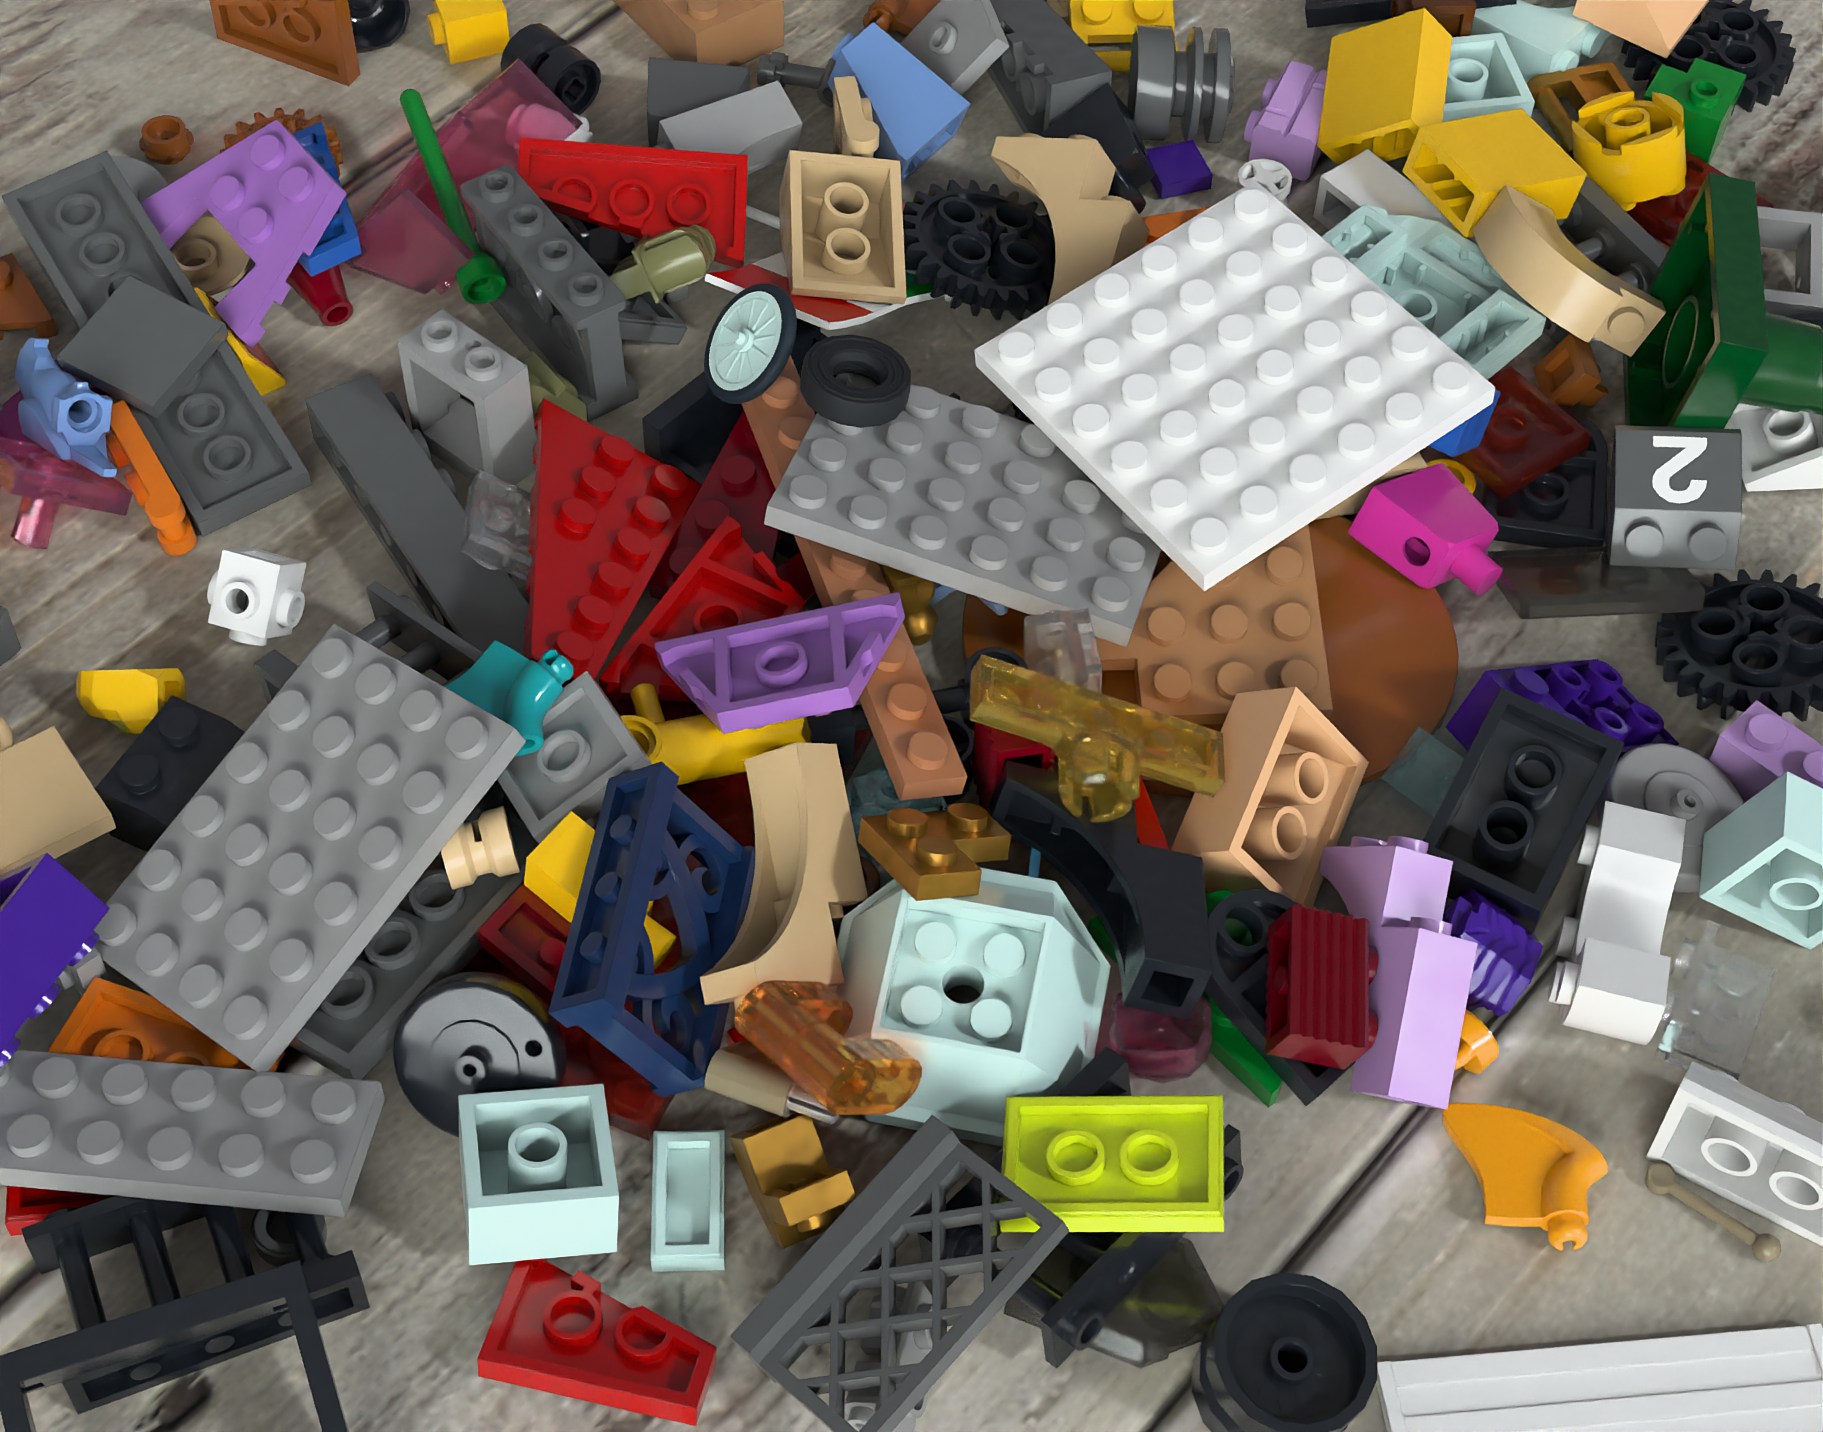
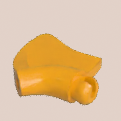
(1527, 1168)

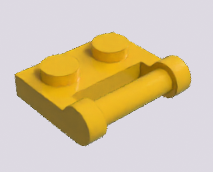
(1115, 23)

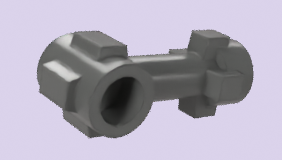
(776, 67)

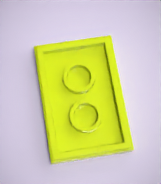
(1118, 1161)

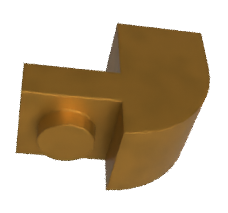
(791, 1178)

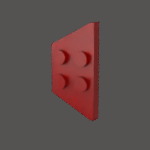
(716, 591)

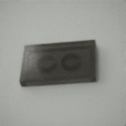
(1584, 584)

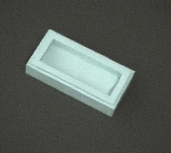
(688, 1201)

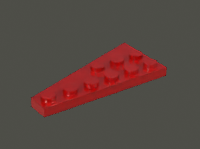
(594, 536)

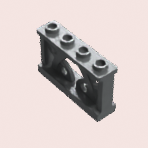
(553, 290)

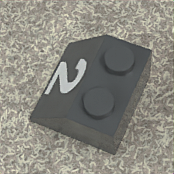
(1674, 497)

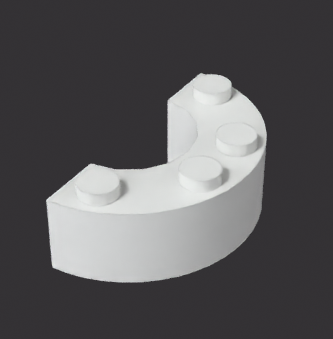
(1612, 947)

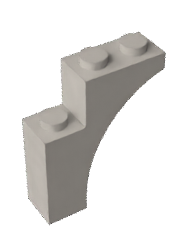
(749, 123)

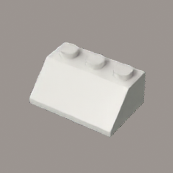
(1745, 1149)

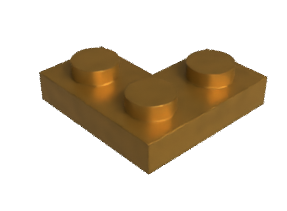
(935, 850)

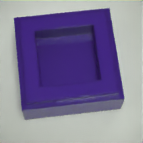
(1179, 170)

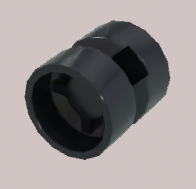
(557, 64)

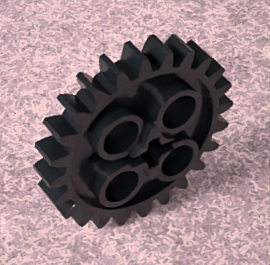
(1733, 39)
(953, 252)
(1748, 646)

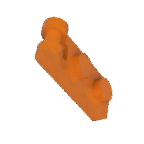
(149, 482)

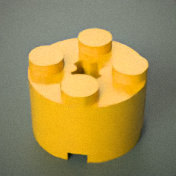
(1632, 146)

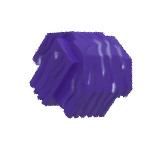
(1504, 951)

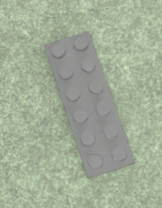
(185, 1132)

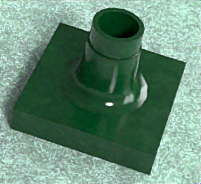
(1716, 337)

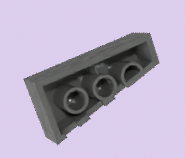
(1045, 66)

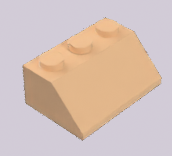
(1280, 800)

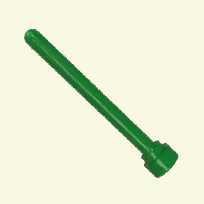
(481, 277)

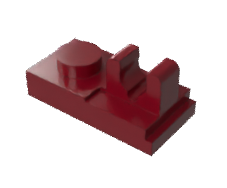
(528, 940)

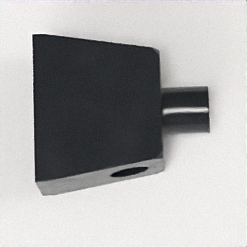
(1112, 125)

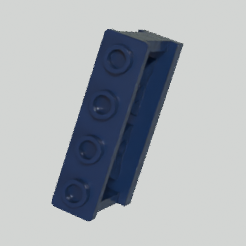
(609, 949)

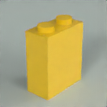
(1384, 86)
(1471, 159)

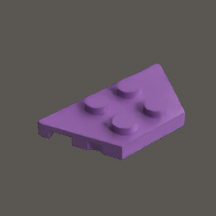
(783, 663)

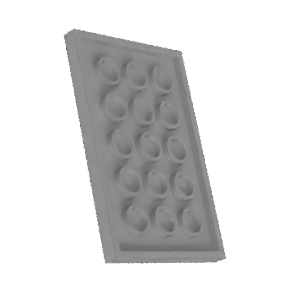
(970, 507)
(302, 845)

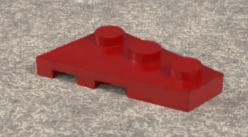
(584, 1345)

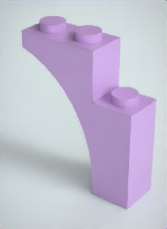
(1420, 969)

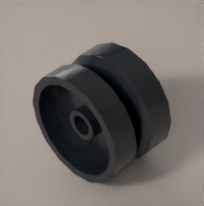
(1285, 1359)

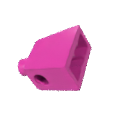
(1430, 530)

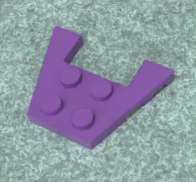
(269, 201)

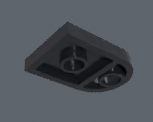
(1560, 506)
(1240, 983)

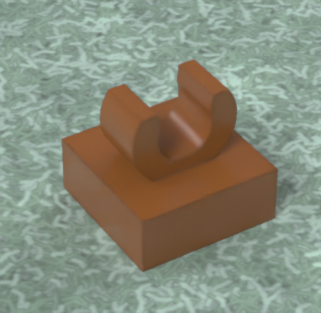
(1570, 374)

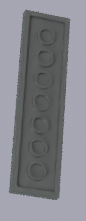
(218, 431)

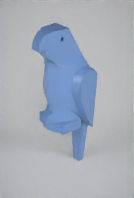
(61, 411)

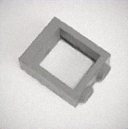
(1804, 234)
(488, 437)

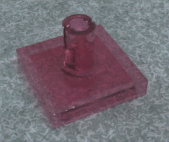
(47, 482)

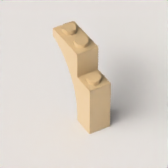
(1074, 185)
(801, 877)

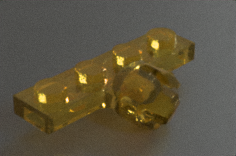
(1096, 737)

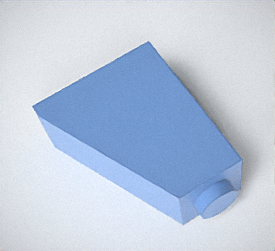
(908, 100)

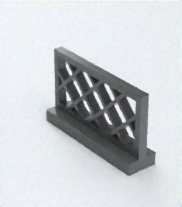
(850, 1259)

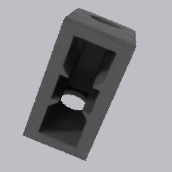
(687, 85)

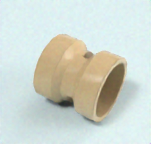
(480, 849)

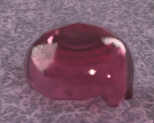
(1158, 1044)

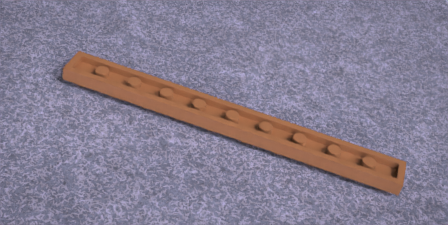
(897, 696)

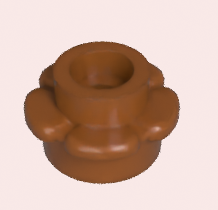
(165, 140)

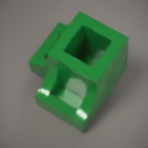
(1707, 98)

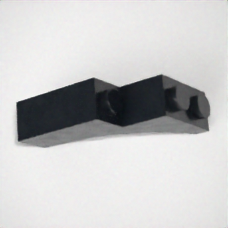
(1141, 893)

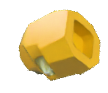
(128, 696)

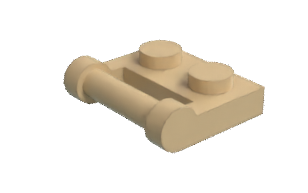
(852, 120)

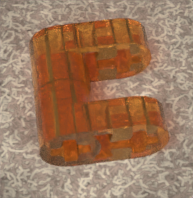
(803, 1034)

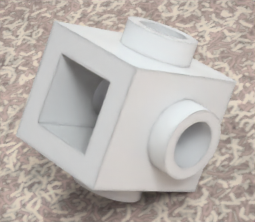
(256, 594)

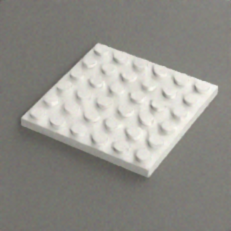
(1232, 382)

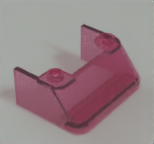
(405, 229)

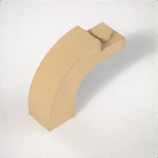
(1557, 279)

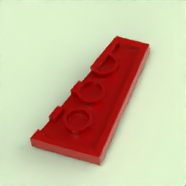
(642, 189)

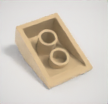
(843, 227)

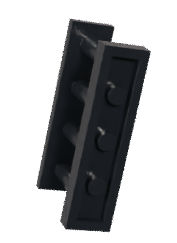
(74, 1235)
(1077, 1316)

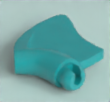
(515, 689)

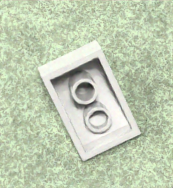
(1779, 448)

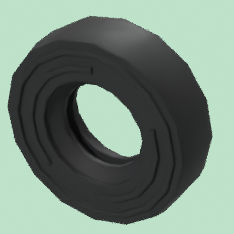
(849, 404)

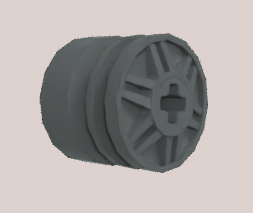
(1180, 83)

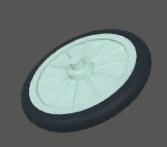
(750, 343)

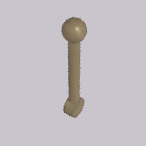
(1662, 1179)

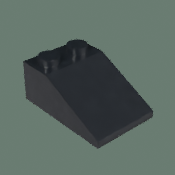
(164, 770)
(1520, 804)

